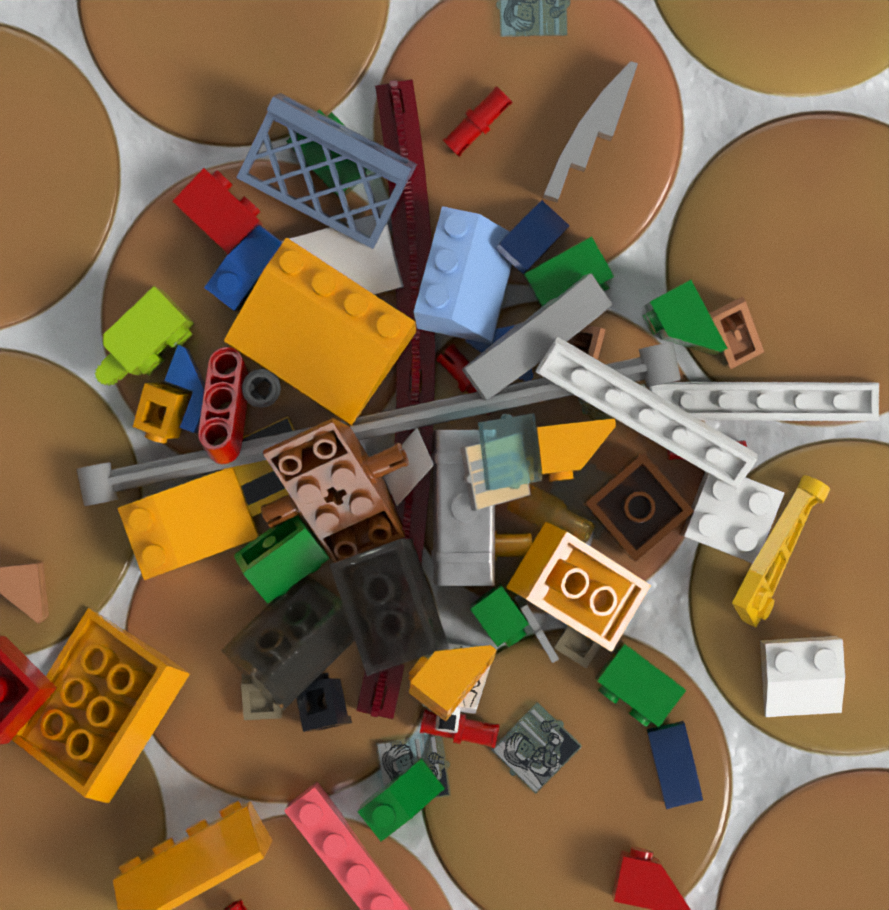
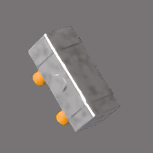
(464, 538)

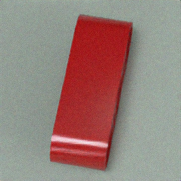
(228, 421)

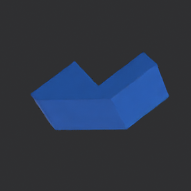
(185, 374)

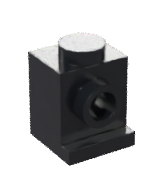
(314, 714)

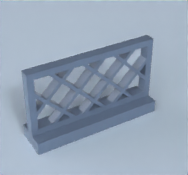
(340, 140)

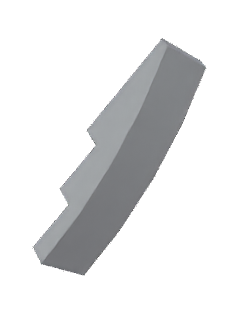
(597, 122)
(530, 340)

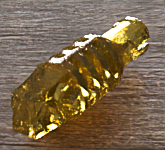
(545, 507)

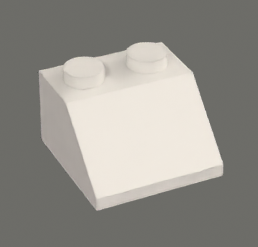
(802, 676)

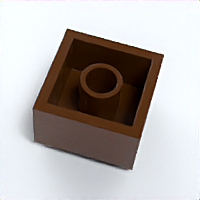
(638, 506)

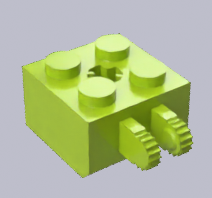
(143, 337)

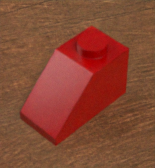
(645, 882)

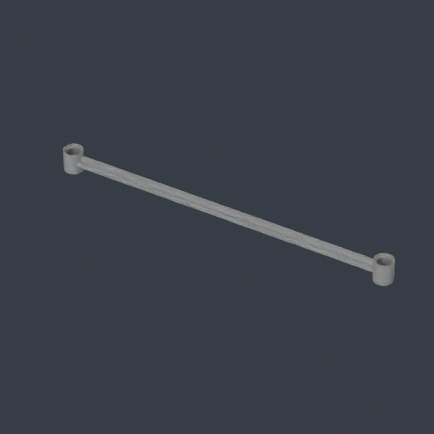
(101, 482)

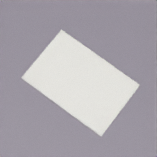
(406, 478)

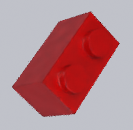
(217, 210)

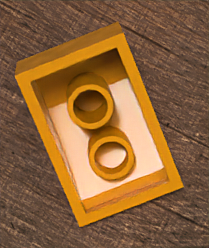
(188, 522)
(578, 586)

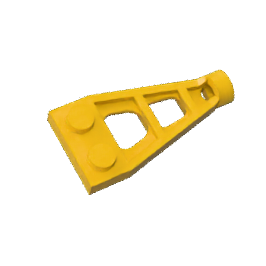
(756, 591)

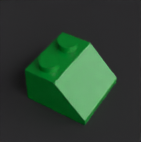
(684, 320)

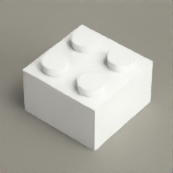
(732, 518)

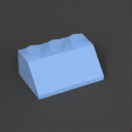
(463, 278)

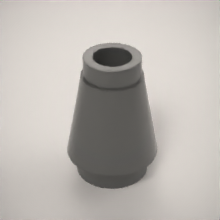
(250, 388)

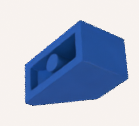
(243, 267)

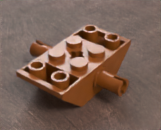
(336, 488)

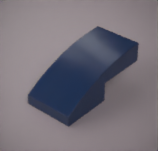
(532, 237)
(675, 764)

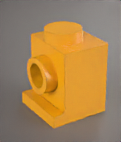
(151, 409)

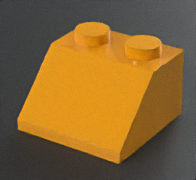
(570, 446)
(448, 677)

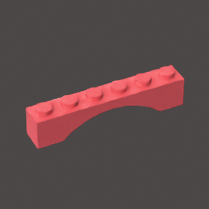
(342, 851)

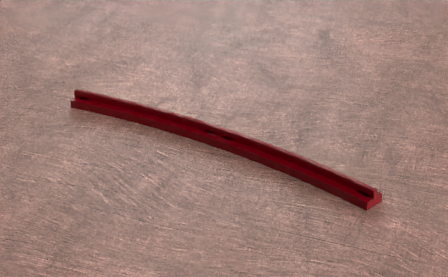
(412, 248)

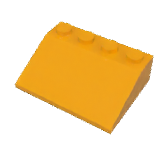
(320, 331)
(103, 708)
(195, 862)

